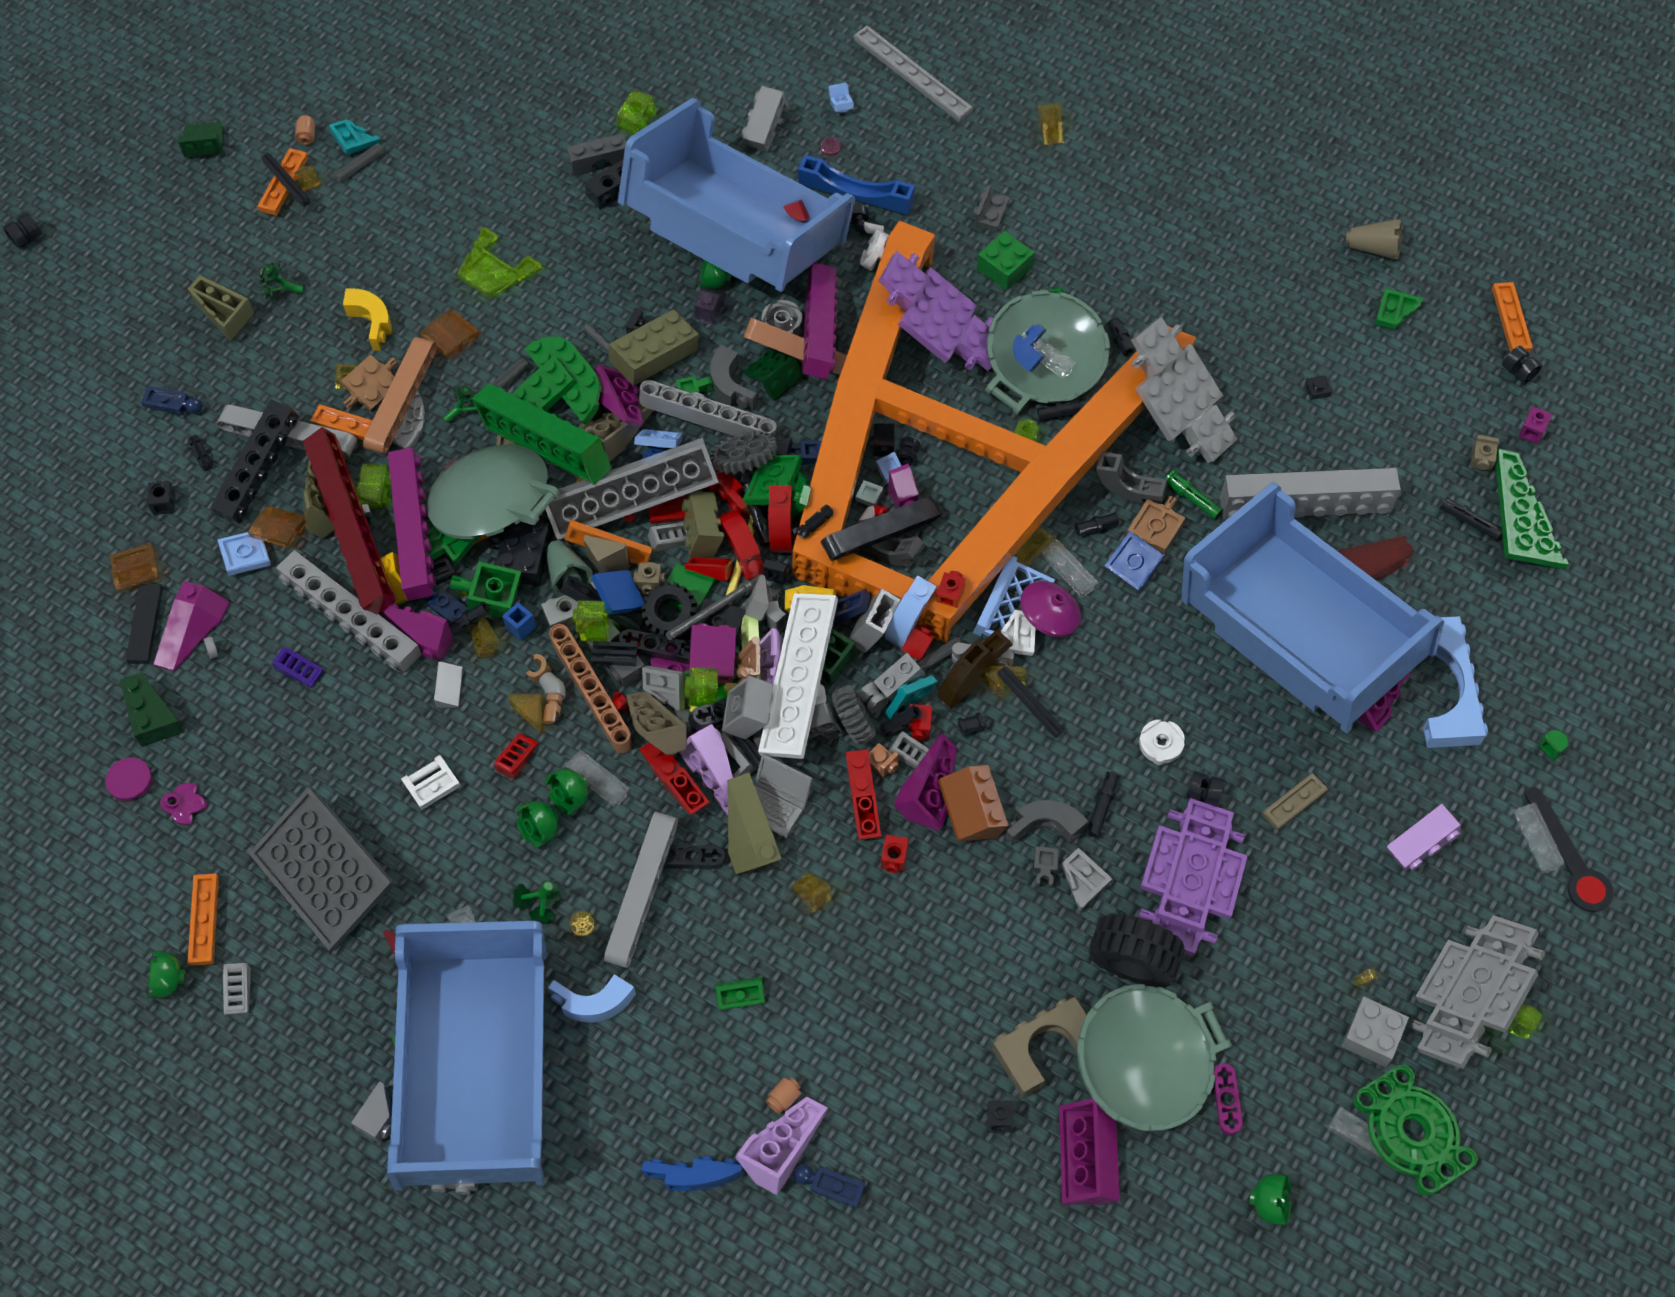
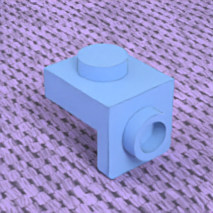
(840, 98)
(886, 464)

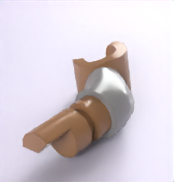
(552, 686)

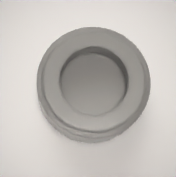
(211, 648)

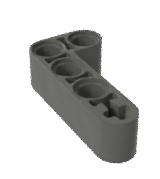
(824, 722)

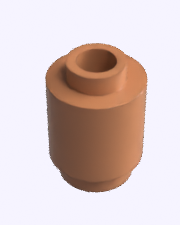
(305, 130)
(783, 1095)

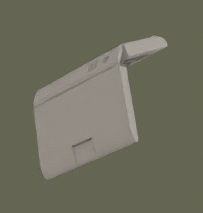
(781, 793)

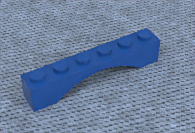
(889, 195)

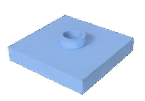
(658, 438)
(243, 553)

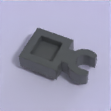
(1046, 863)

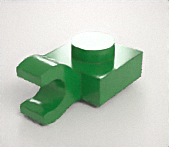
(692, 385)

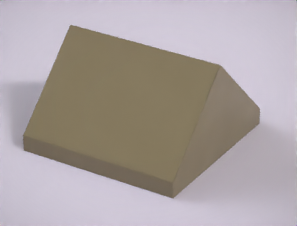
(606, 554)

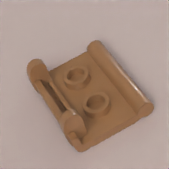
(747, 661)

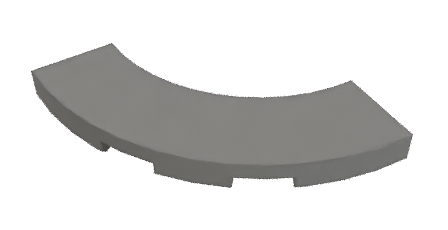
(411, 425)

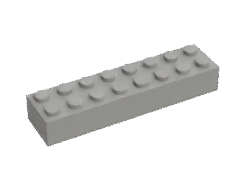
(633, 487)
(1319, 491)

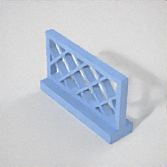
(1000, 591)

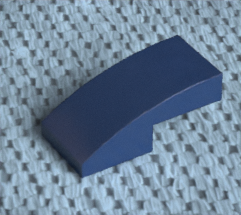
(808, 450)

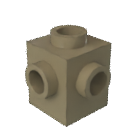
(648, 576)

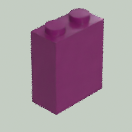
(713, 649)

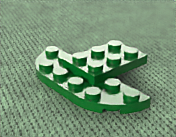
(561, 374)

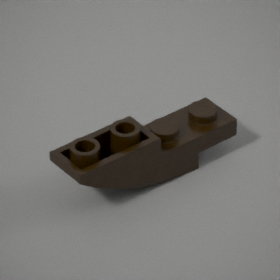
(968, 669)

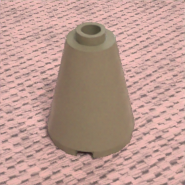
(1377, 238)

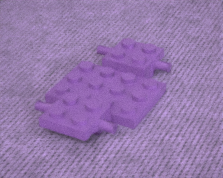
(936, 312)
(1194, 872)

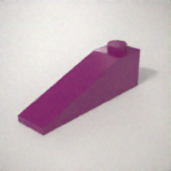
(619, 395)
(425, 629)

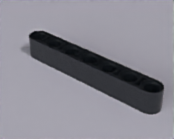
(880, 528)

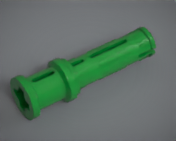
(1185, 489)

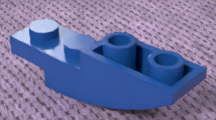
(704, 1174)

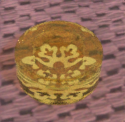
(582, 923)
(1365, 977)

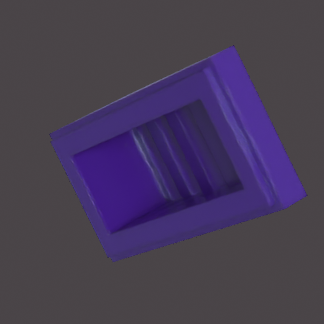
(286, 658)

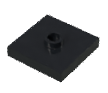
(727, 615)

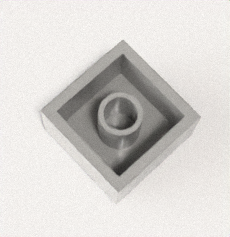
(747, 707)
(1374, 1032)

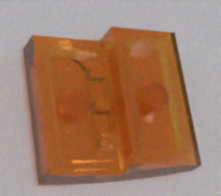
(450, 333)
(277, 526)
(134, 566)

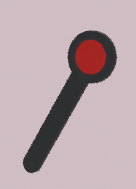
(1587, 887)

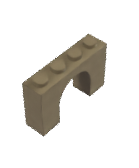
(1013, 1047)

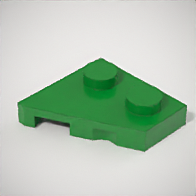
(1396, 308)

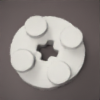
(874, 250)
(1163, 730)

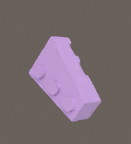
(1424, 838)

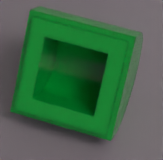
(1554, 744)

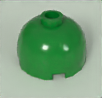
(712, 276)
(568, 790)
(537, 822)
(164, 975)
(1272, 1198)

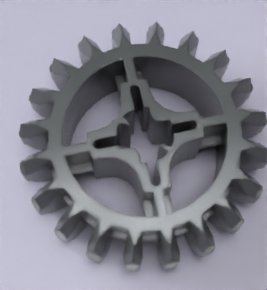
(853, 715)

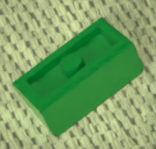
(739, 993)

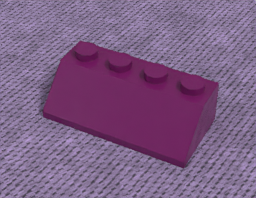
(1088, 1154)

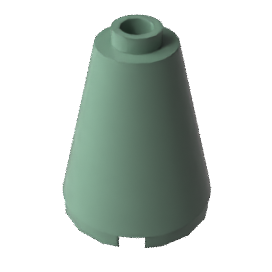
(564, 563)

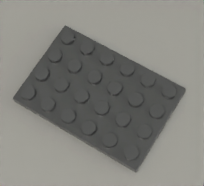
(321, 868)

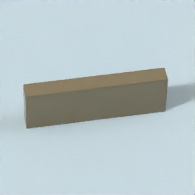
(1294, 801)

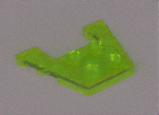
(489, 273)

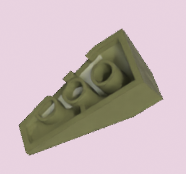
(749, 833)

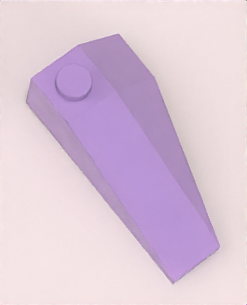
(708, 757)

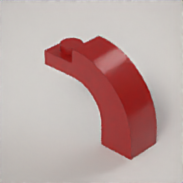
(780, 520)
(742, 543)

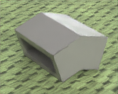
(775, 617)

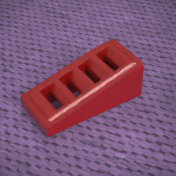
(712, 567)
(512, 772)

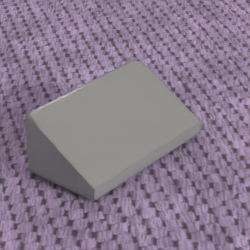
(448, 685)

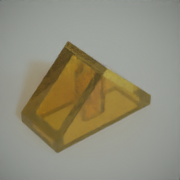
(1034, 546)
(530, 708)
(812, 891)

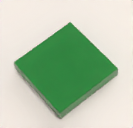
(696, 583)

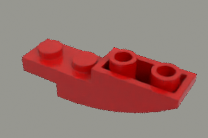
(731, 491)
(675, 779)
(863, 794)

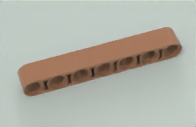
(784, 341)
(400, 395)
(594, 696)

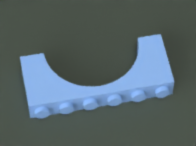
(1464, 722)

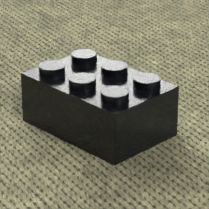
(525, 549)

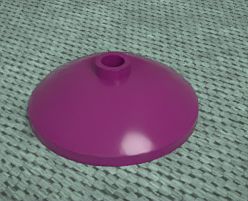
(1050, 608)

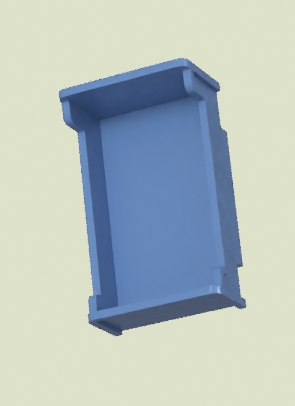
(725, 201)
(1305, 609)
(468, 1054)

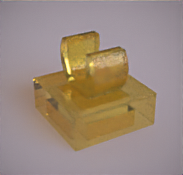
(307, 177)

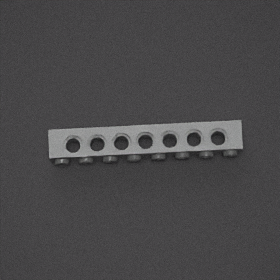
(296, 566)

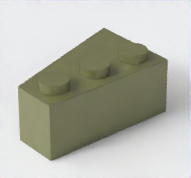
(221, 306)
(701, 524)

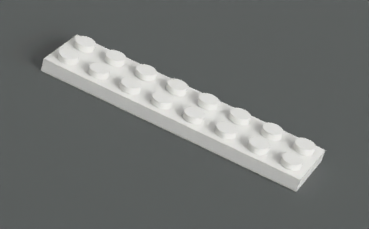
(798, 675)

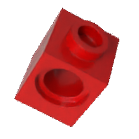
(918, 641)
(898, 845)

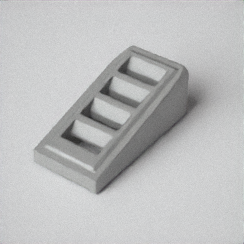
(664, 543)
(759, 600)
(910, 742)
(228, 979)

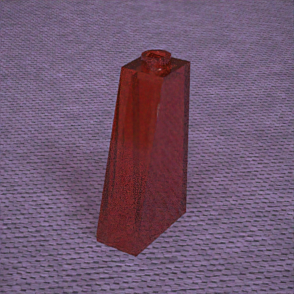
(1380, 557)

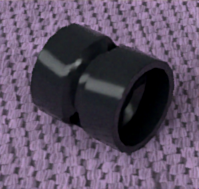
(22, 230)
(1521, 364)
(1213, 792)

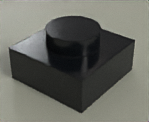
(1318, 387)

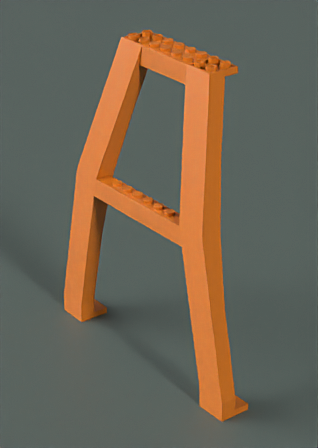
(1045, 471)

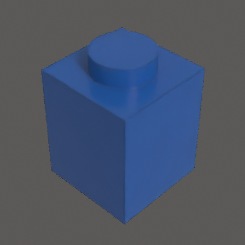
(519, 621)

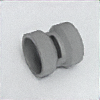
(872, 697)

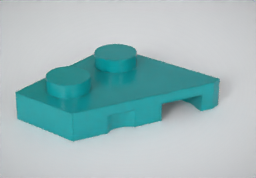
(352, 137)
(911, 694)

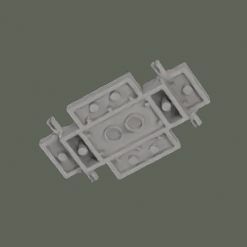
(1181, 391)
(1476, 989)

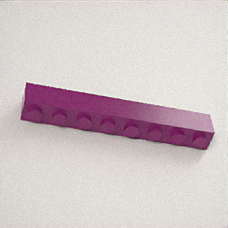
(820, 321)
(410, 524)

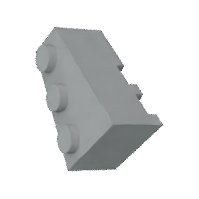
(764, 118)

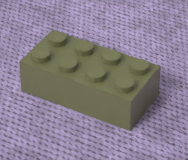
(653, 347)

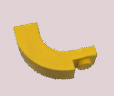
(367, 305)

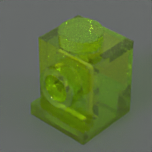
(1027, 429)

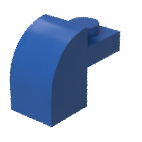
(1024, 348)

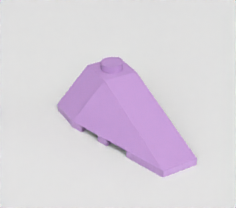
(769, 655)
(777, 1149)

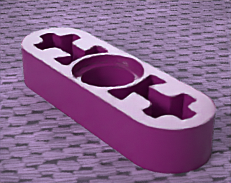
(1223, 1117)

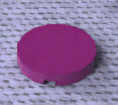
(128, 779)

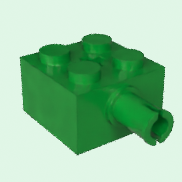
(492, 585)

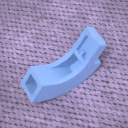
(909, 611)
(596, 1007)

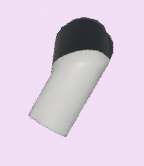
(864, 227)

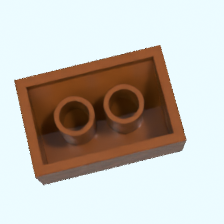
(973, 804)

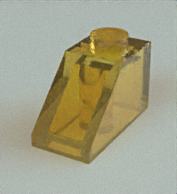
(1050, 122)

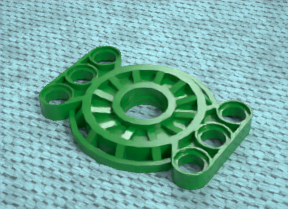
(1435, 1117)

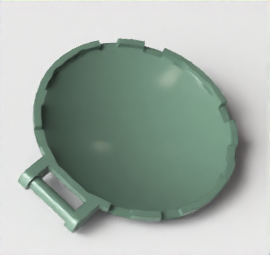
(1070, 328)
(490, 492)
(1148, 1056)

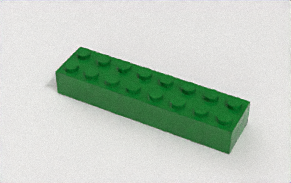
(542, 432)

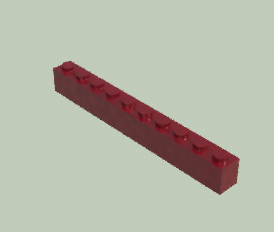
(349, 521)

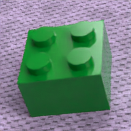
(1005, 260)

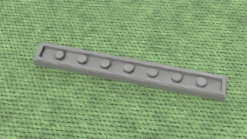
(913, 73)

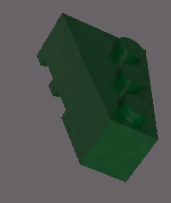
(838, 656)
(147, 712)

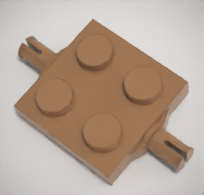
(369, 382)
(1157, 524)

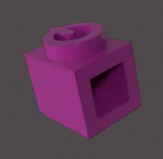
(1535, 425)

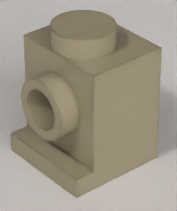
(1484, 452)

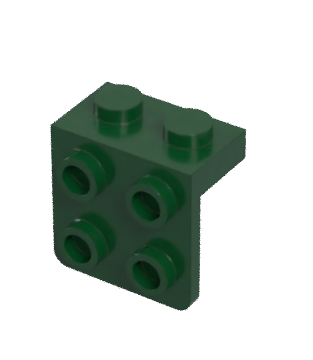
(202, 139)
(775, 371)

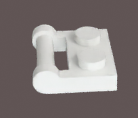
(433, 787)

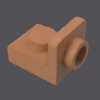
(883, 761)

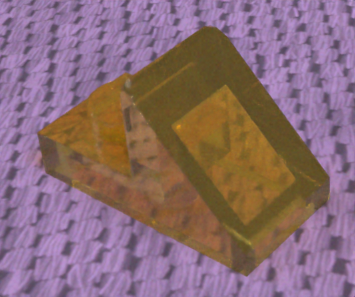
(995, 683)

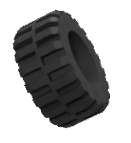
(1136, 950)

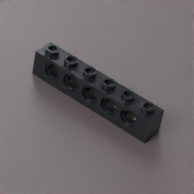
(605, 186)
(253, 450)

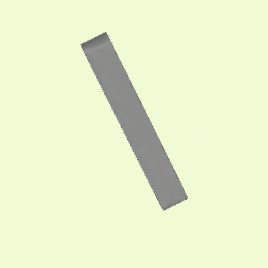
(702, 410)
(243, 421)
(641, 890)

